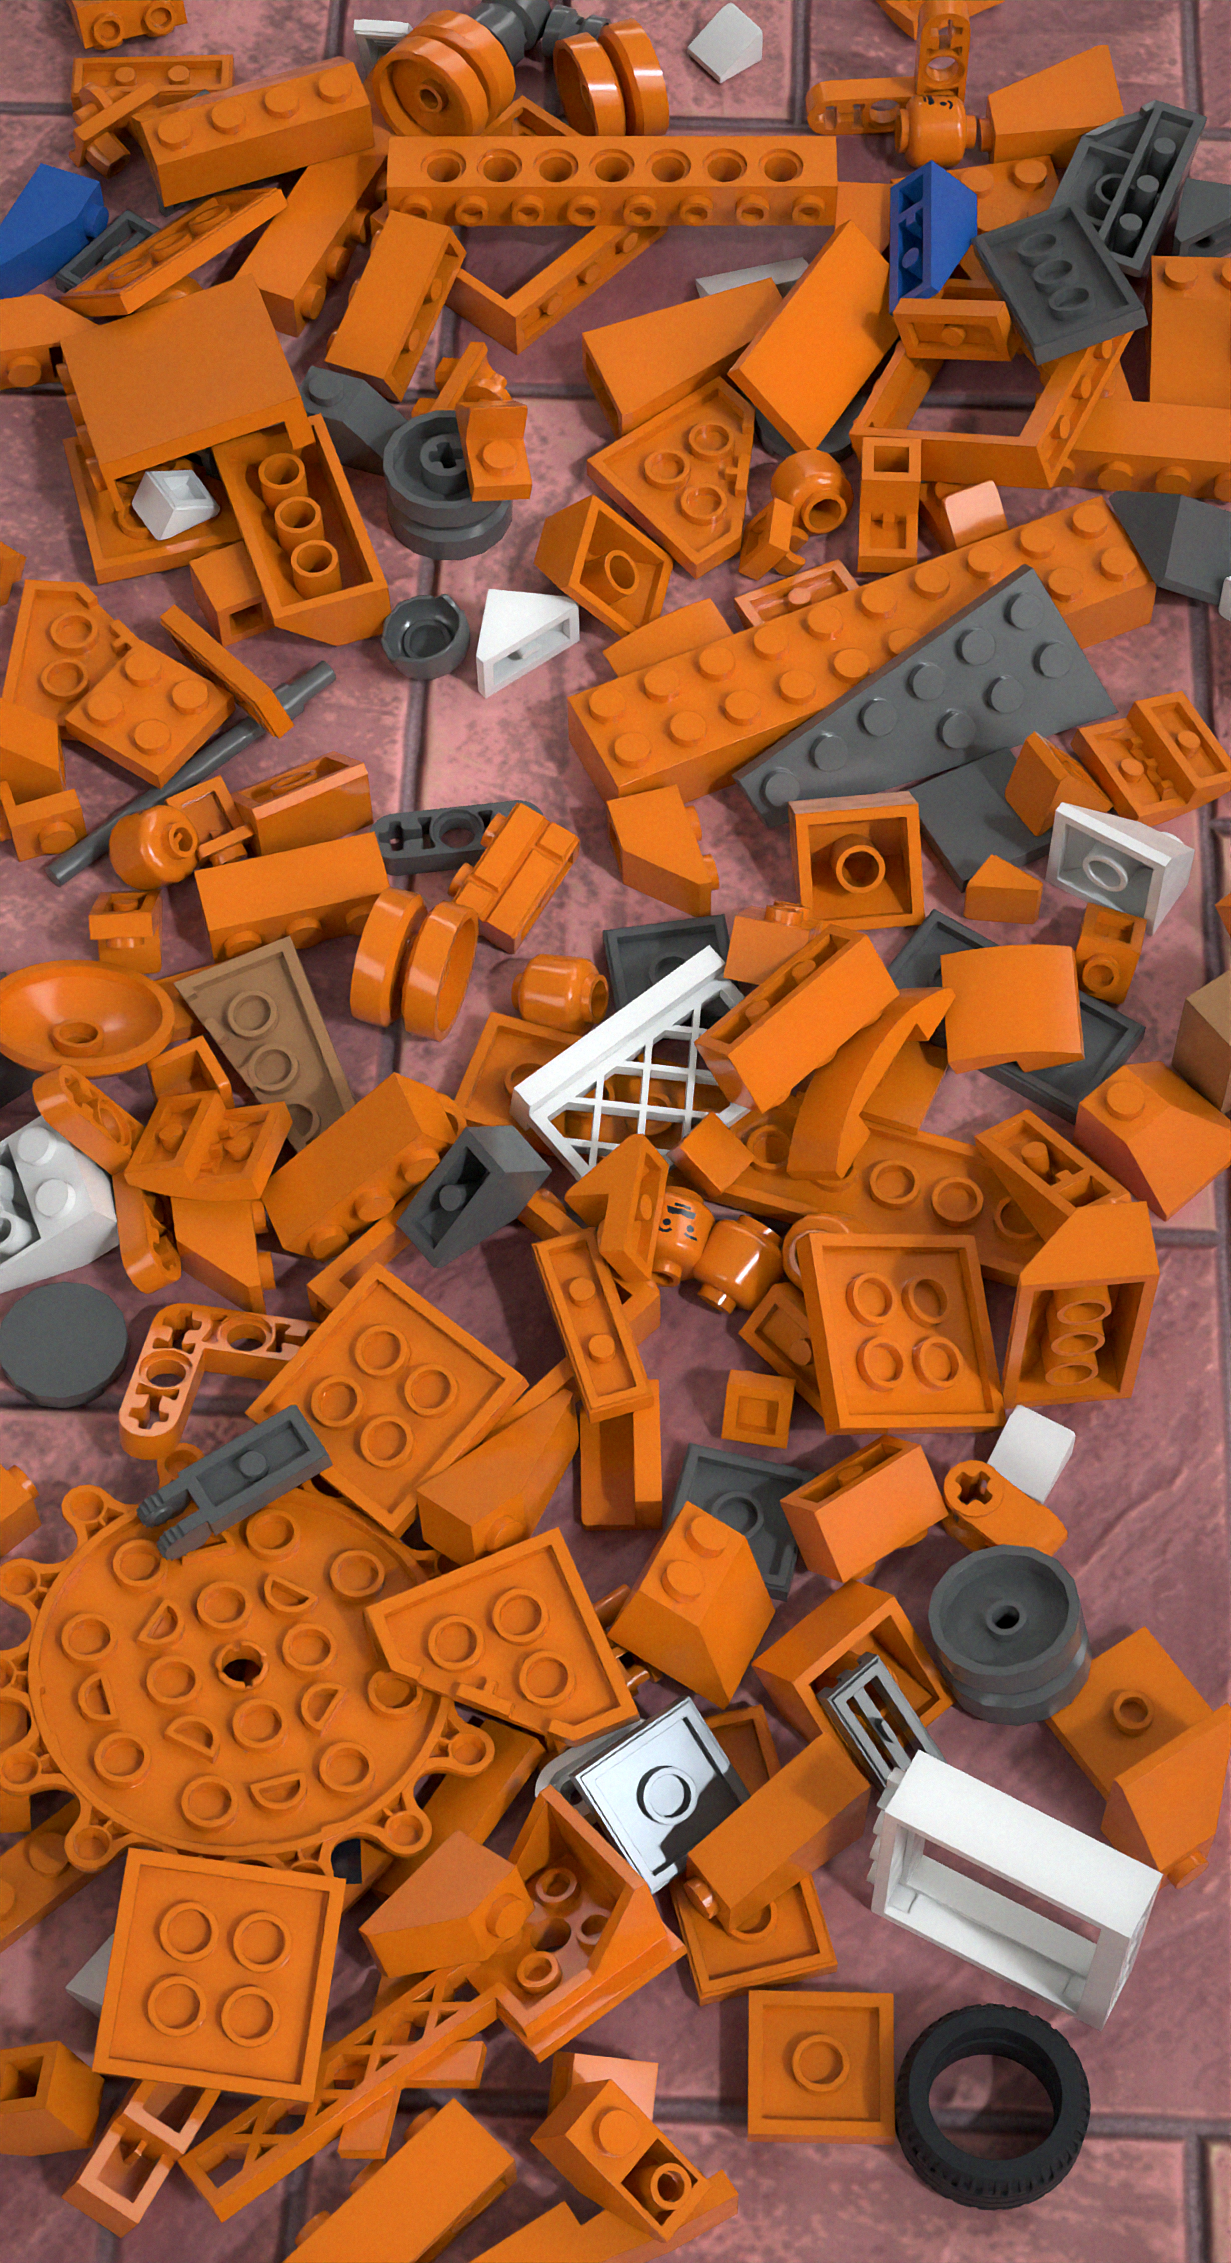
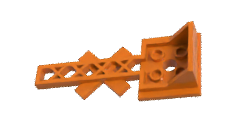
(581, 1901)

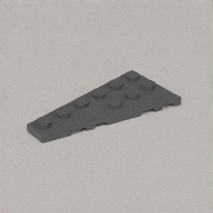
(942, 702)

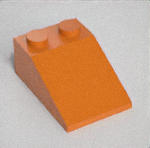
(1188, 331)

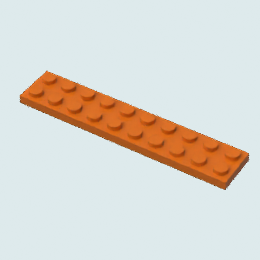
(892, 1186)

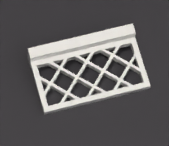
(610, 1051)

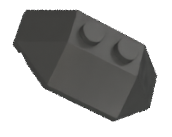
(1132, 179)

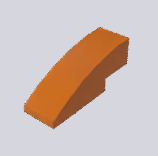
(137, 2152)

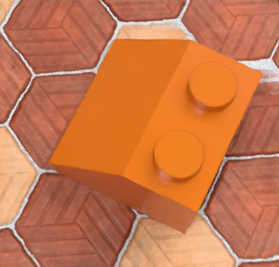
(858, 860)
(697, 1606)
(830, 1641)

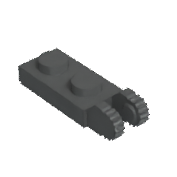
(235, 1481)

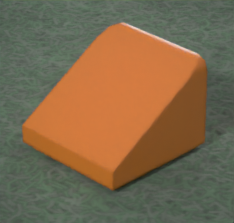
(1002, 894)
(711, 1156)

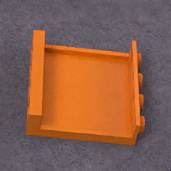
(178, 382)

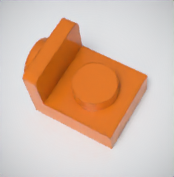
(1108, 952)

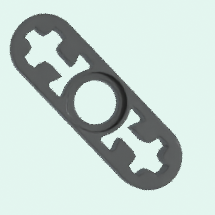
(436, 822)

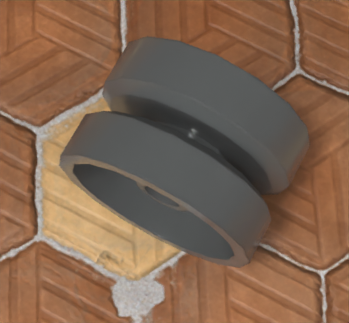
(431, 492)
(1010, 1634)

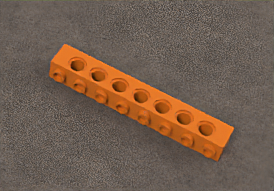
(614, 180)

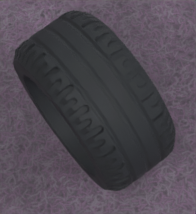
(1008, 2034)

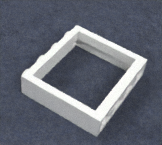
(1028, 1851)

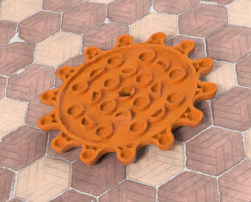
(176, 1751)

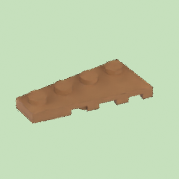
(273, 1035)

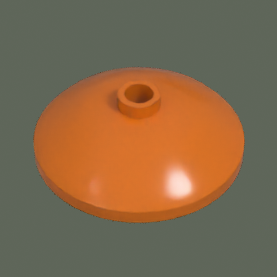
(83, 1017)

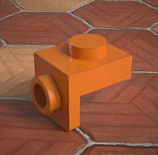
(216, 822)
(41, 825)

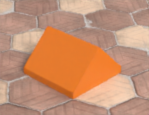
(307, 804)

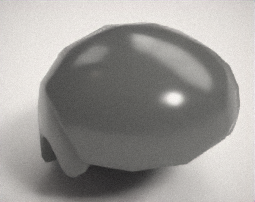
(426, 636)

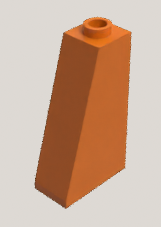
(671, 352)

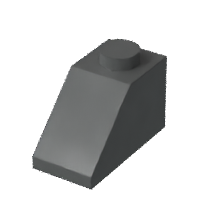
(354, 415)
(473, 1192)

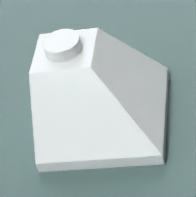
(1117, 863)

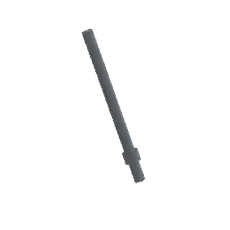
(193, 771)

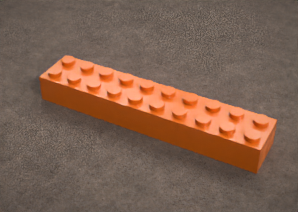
(736, 697)

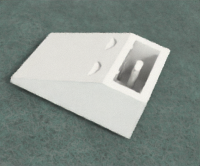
(52, 1207)

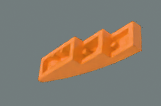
(606, 2237)

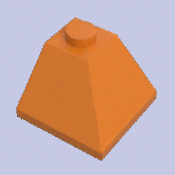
(605, 564)
(1154, 1135)
(1171, 1801)

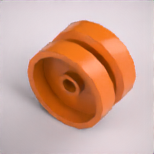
(444, 78)
(612, 82)
(414, 964)

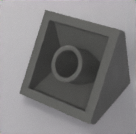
(1178, 541)

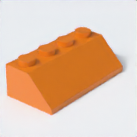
(255, 130)
(304, 534)
(1083, 1309)

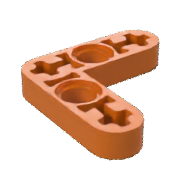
(926, 80)
(110, 1138)
(204, 1349)

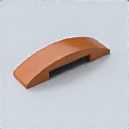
(828, 1122)

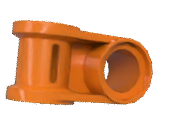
(1000, 1516)

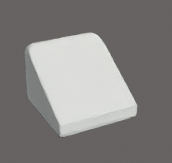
(727, 44)
(173, 502)
(1032, 1452)

